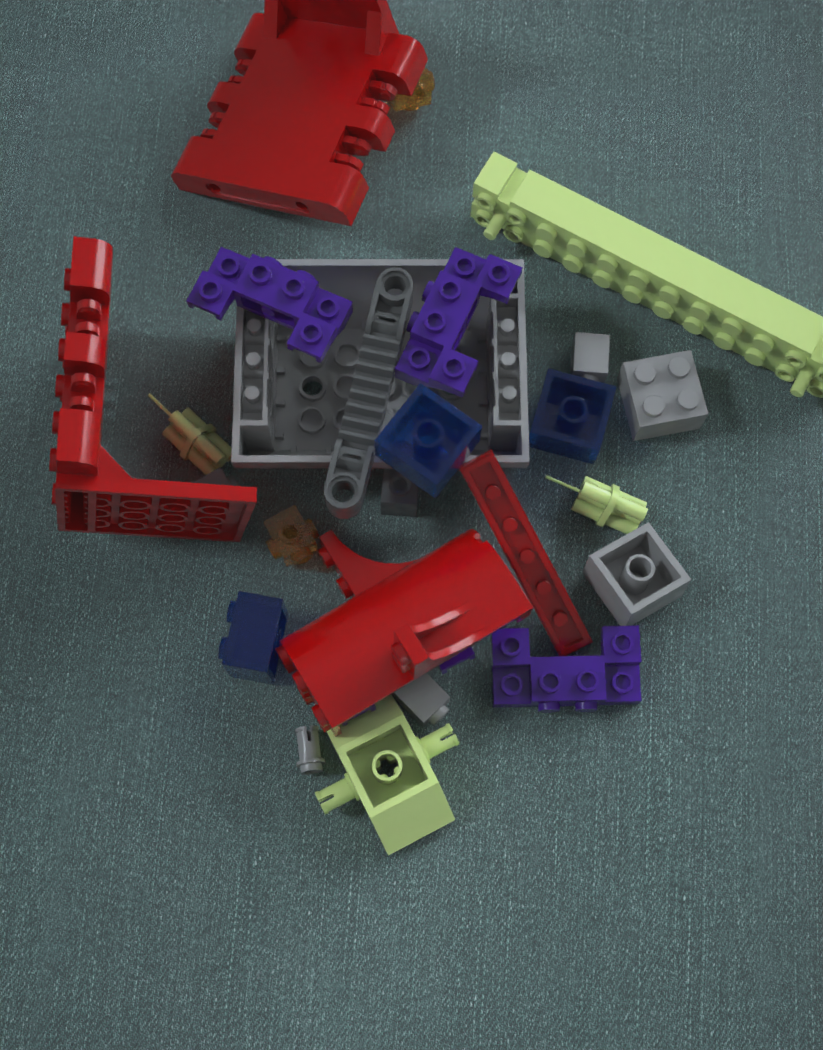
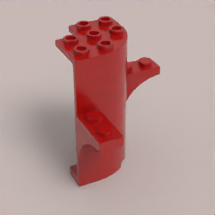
(397, 622)

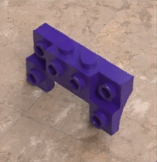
(275, 294)
(447, 311)
(566, 680)

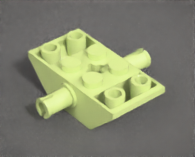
(400, 805)

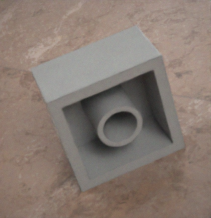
(662, 395)
(636, 575)

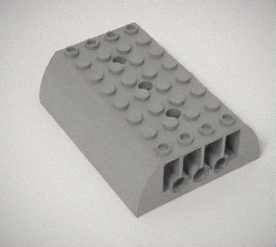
(289, 429)

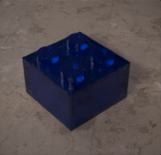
(571, 416)
(427, 440)
(253, 635)

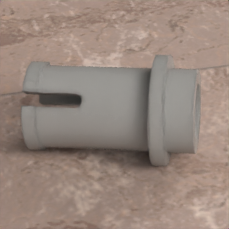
(309, 751)

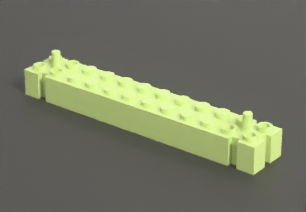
(651, 271)

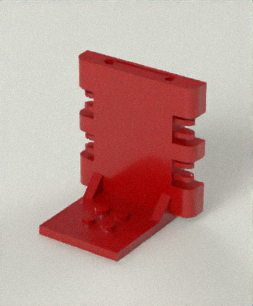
(304, 108)
(90, 486)

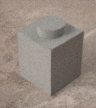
(590, 356)
(423, 700)

